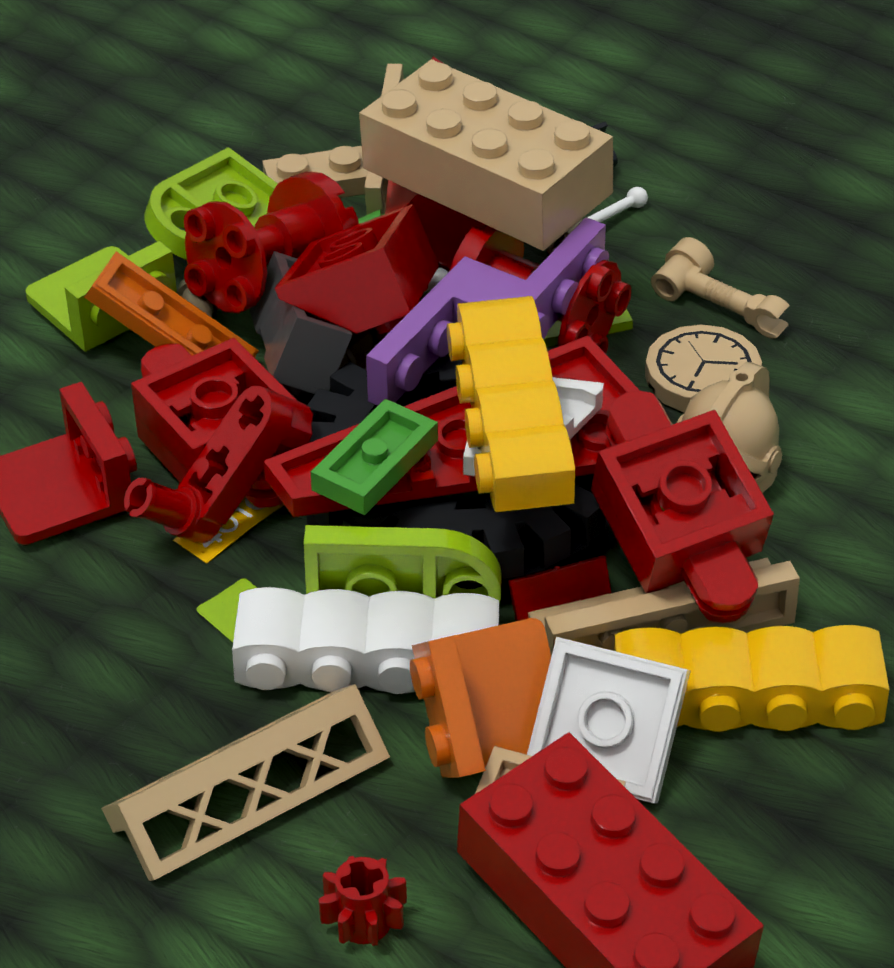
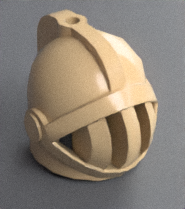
(747, 416)

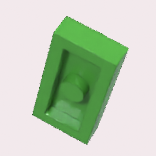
(374, 456)

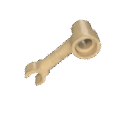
(687, 270)

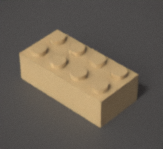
(487, 153)

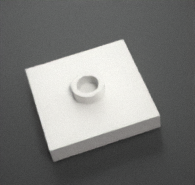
(616, 708)

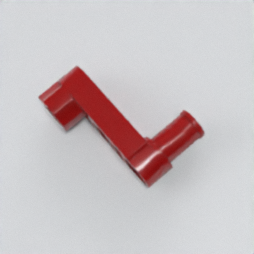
(227, 465)

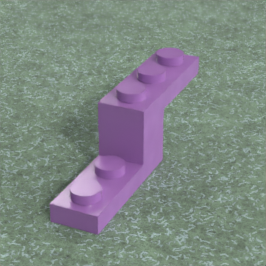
(421, 335)

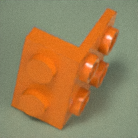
(480, 692)

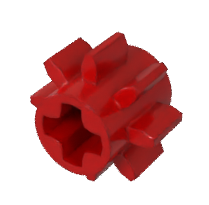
(363, 900)

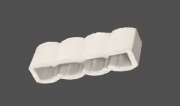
(345, 636)

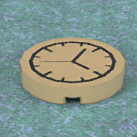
(692, 359)

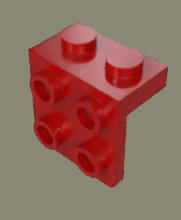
(68, 476)

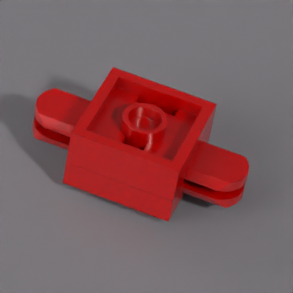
(187, 399)
(708, 498)

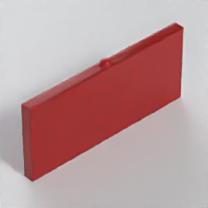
(559, 586)

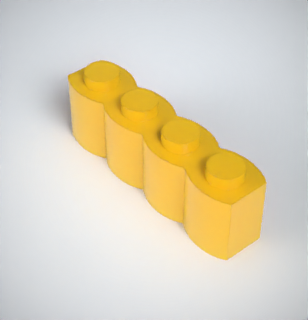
(513, 405)
(772, 675)

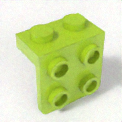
(62, 293)

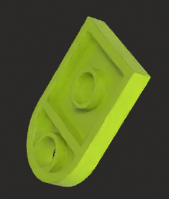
(216, 178)
(398, 560)

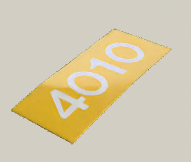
(241, 521)

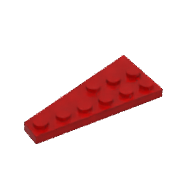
(442, 466)

